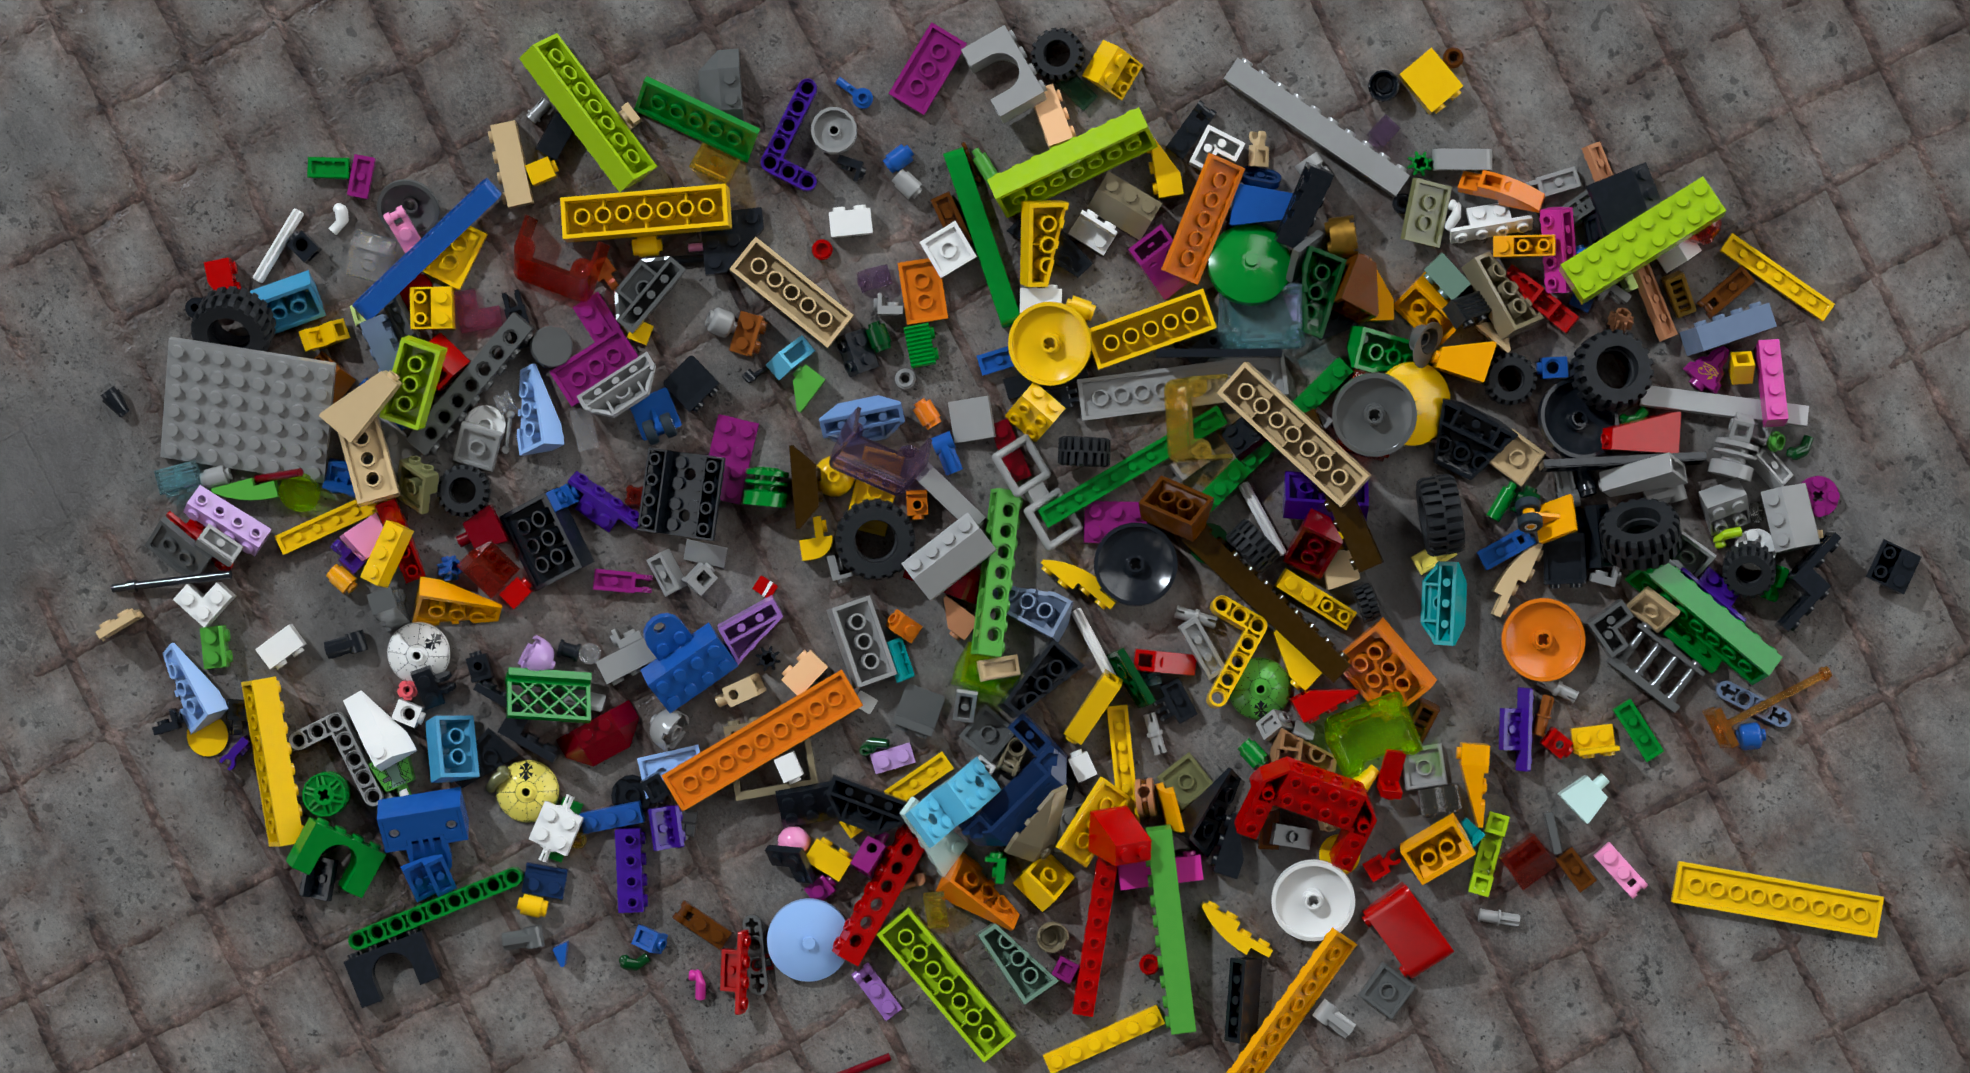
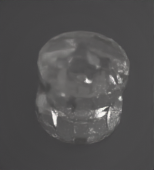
(505, 402)
(589, 653)

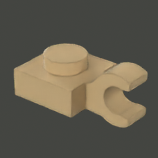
(1258, 152)

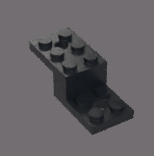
(1808, 582)
(515, 728)

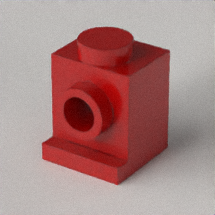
(1549, 742)

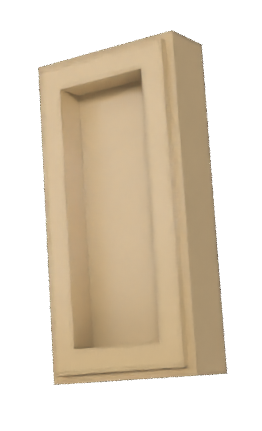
(998, 668)

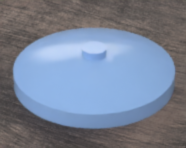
(803, 939)

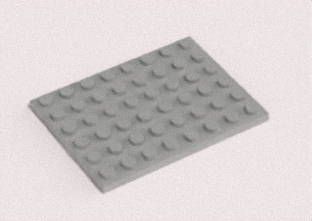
(246, 408)

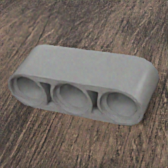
(1461, 159)

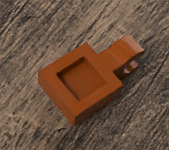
(606, 274)

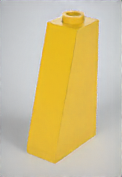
(1093, 707)

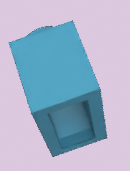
(790, 357)

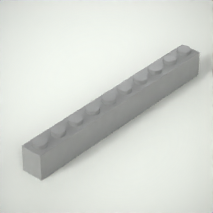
(1315, 127)

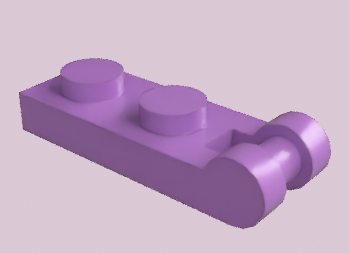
(877, 992)

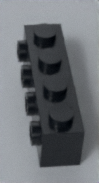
(1243, 999)

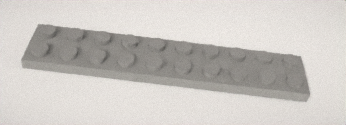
(1144, 390)

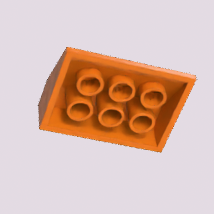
(1386, 665)

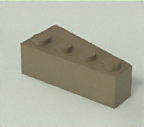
(1510, 310)

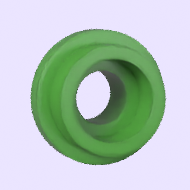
(1776, 441)

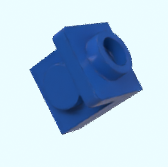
(649, 939)

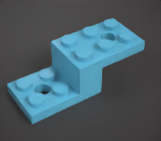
(953, 802)

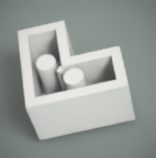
(1216, 143)
(204, 607)

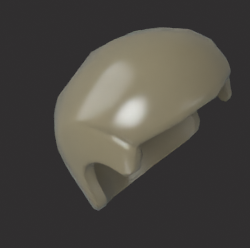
(1052, 937)

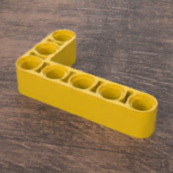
(1238, 650)

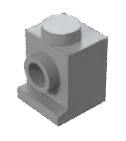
(1741, 427)
(705, 582)

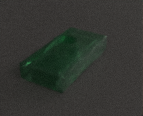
(1078, 92)

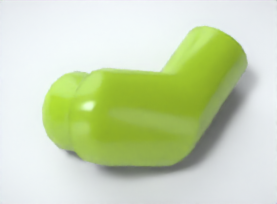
(1725, 535)

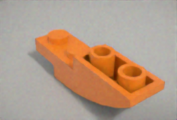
(1502, 188)

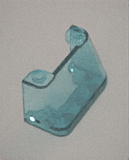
(1264, 325)

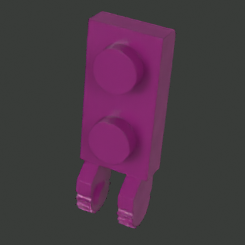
(619, 581)

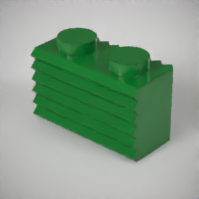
(920, 345)

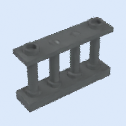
(1636, 675)

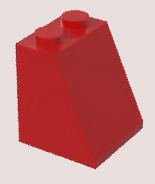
(1118, 836)

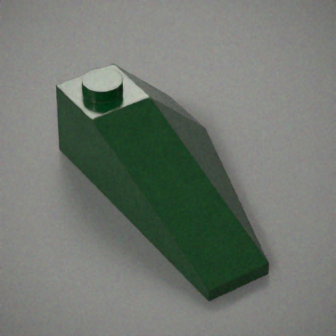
(1319, 287)

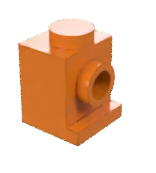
(917, 495)

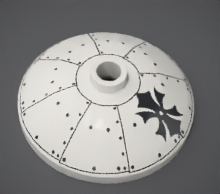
(418, 638)

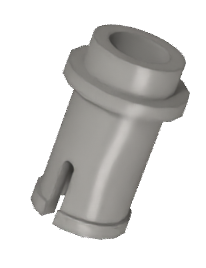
(538, 110)

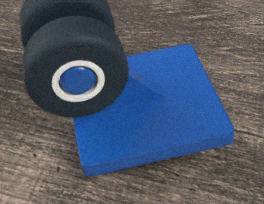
(656, 416)

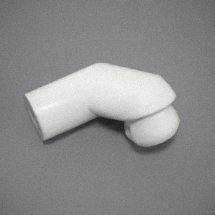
(1455, 214)

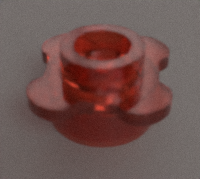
(631, 490)

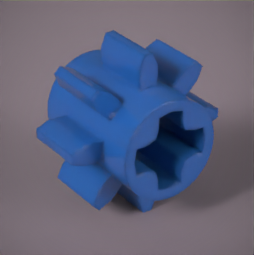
(448, 568)

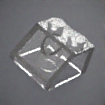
(370, 255)

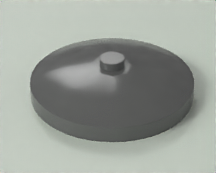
(1374, 414)

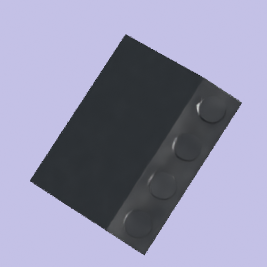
(1623, 196)
(546, 541)

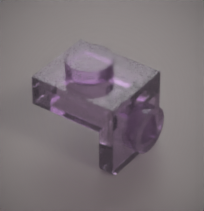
(874, 278)

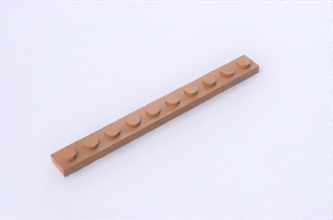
(1644, 276)

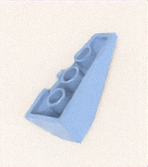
(540, 424)
(199, 697)

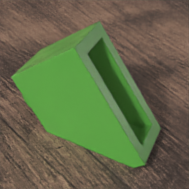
(806, 385)

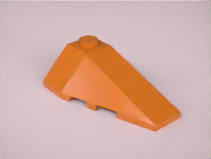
(972, 891)

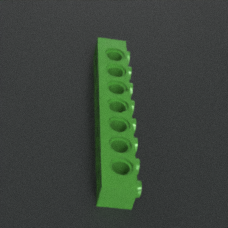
(988, 581)

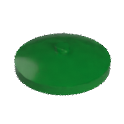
(1249, 265)

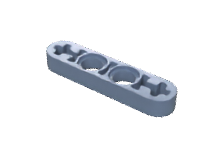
(1753, 700)

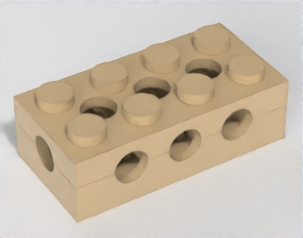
(381, 466)

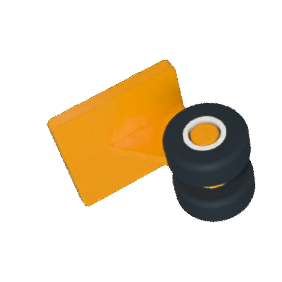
(1548, 519)

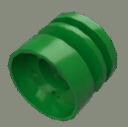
(766, 487)
(338, 790)

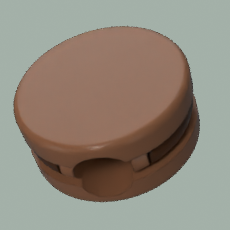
(1145, 797)

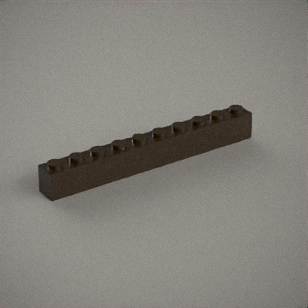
(1269, 605)

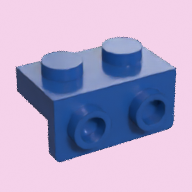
(338, 478)

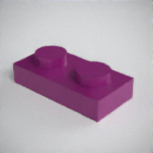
(361, 176)

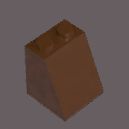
(1358, 290)

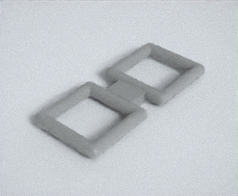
(1035, 491)

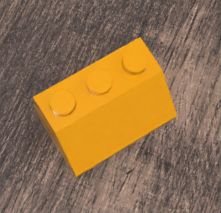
(1424, 305)
(1437, 849)

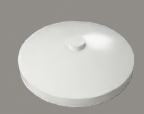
(1312, 899)

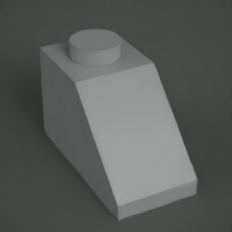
(965, 705)

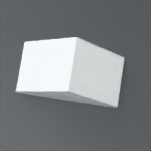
(1678, 255)

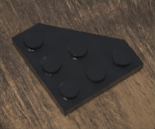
(725, 246)

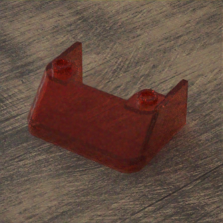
(573, 284)

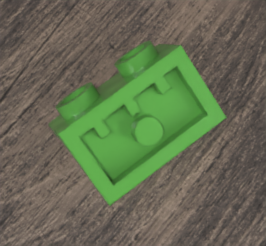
(215, 647)

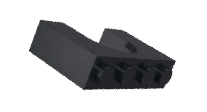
(413, 946)

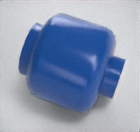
(1750, 736)

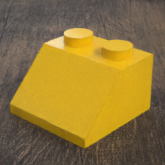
(1043, 881)

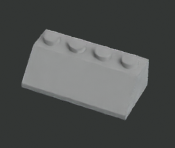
(949, 556)
(861, 642)

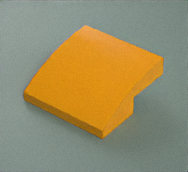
(1169, 807)

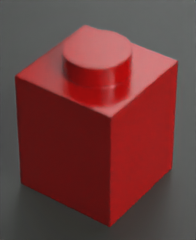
(517, 592)

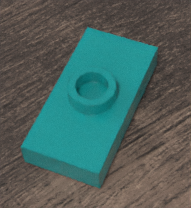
(900, 659)

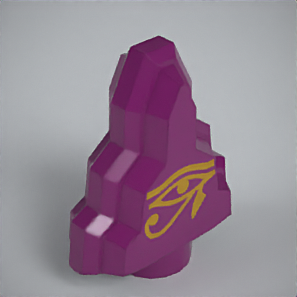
(1708, 370)

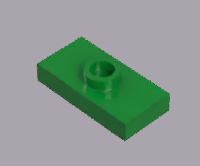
(328, 168)

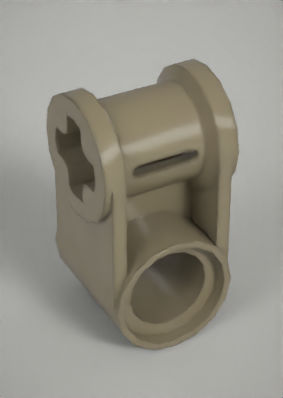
(1011, 758)

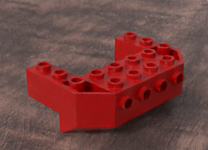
(1315, 795)

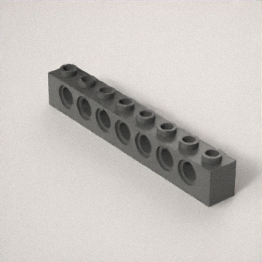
(515, 324)

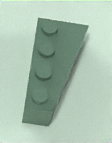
(1016, 965)

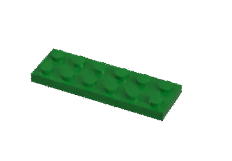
(697, 119)

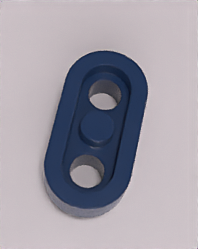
(1261, 177)

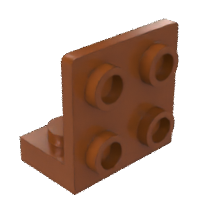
(748, 333)

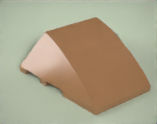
(1297, 748)

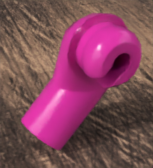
(700, 985)

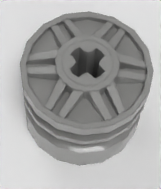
(1733, 459)

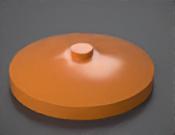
(1543, 639)

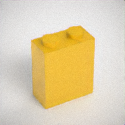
(1431, 82)

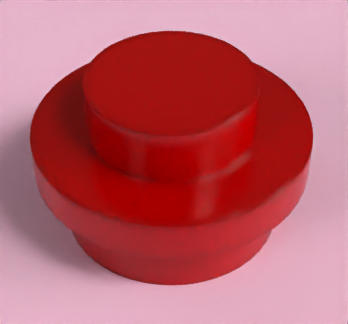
(822, 249)
(1149, 964)

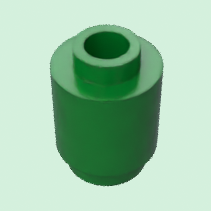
(1252, 753)

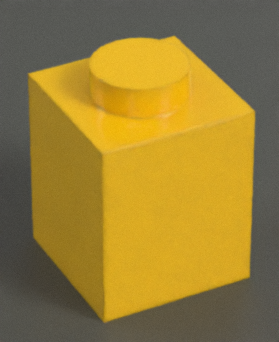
(542, 171)
(1741, 367)

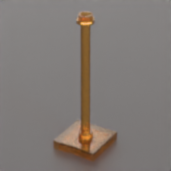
(1722, 726)

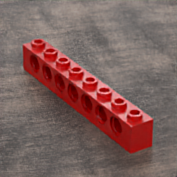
(886, 897)
(1094, 938)

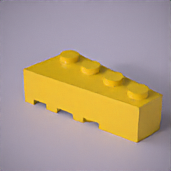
(1039, 239)

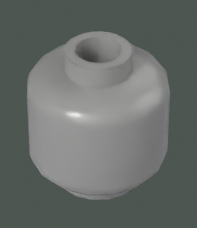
(721, 322)

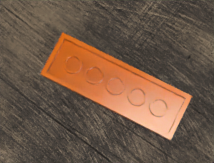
(1203, 218)

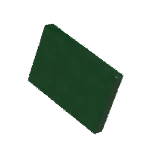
(1131, 678)

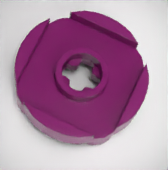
(1829, 495)

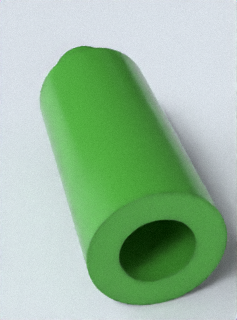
(984, 164)

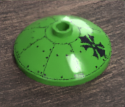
(1275, 683)

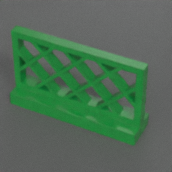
(544, 679)

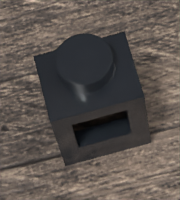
(486, 670)

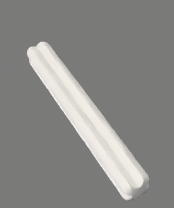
(278, 245)
(1261, 516)
(1091, 640)

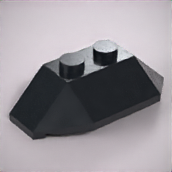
(864, 805)

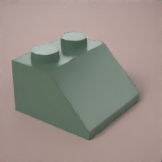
(1446, 276)

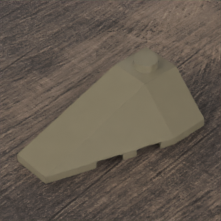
(1041, 829)

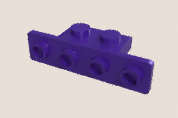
(600, 505)
(1714, 585)
(1516, 729)

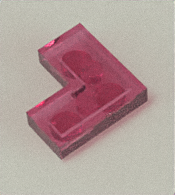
(473, 318)

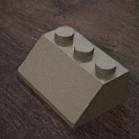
(1124, 205)

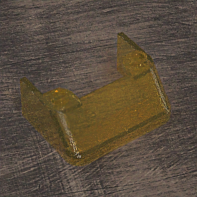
(1179, 420)

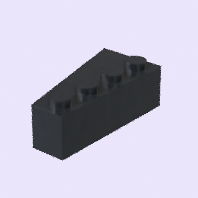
(1304, 204)
(1042, 675)

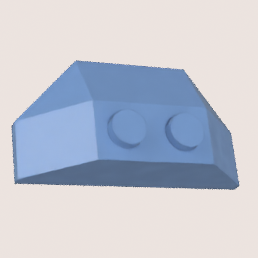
(878, 416)

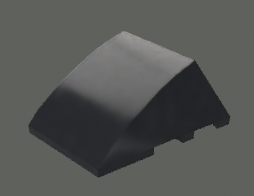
(1469, 438)

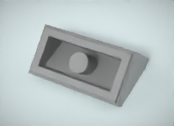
(1770, 468)
(219, 545)
(705, 552)
(666, 572)
(597, 700)

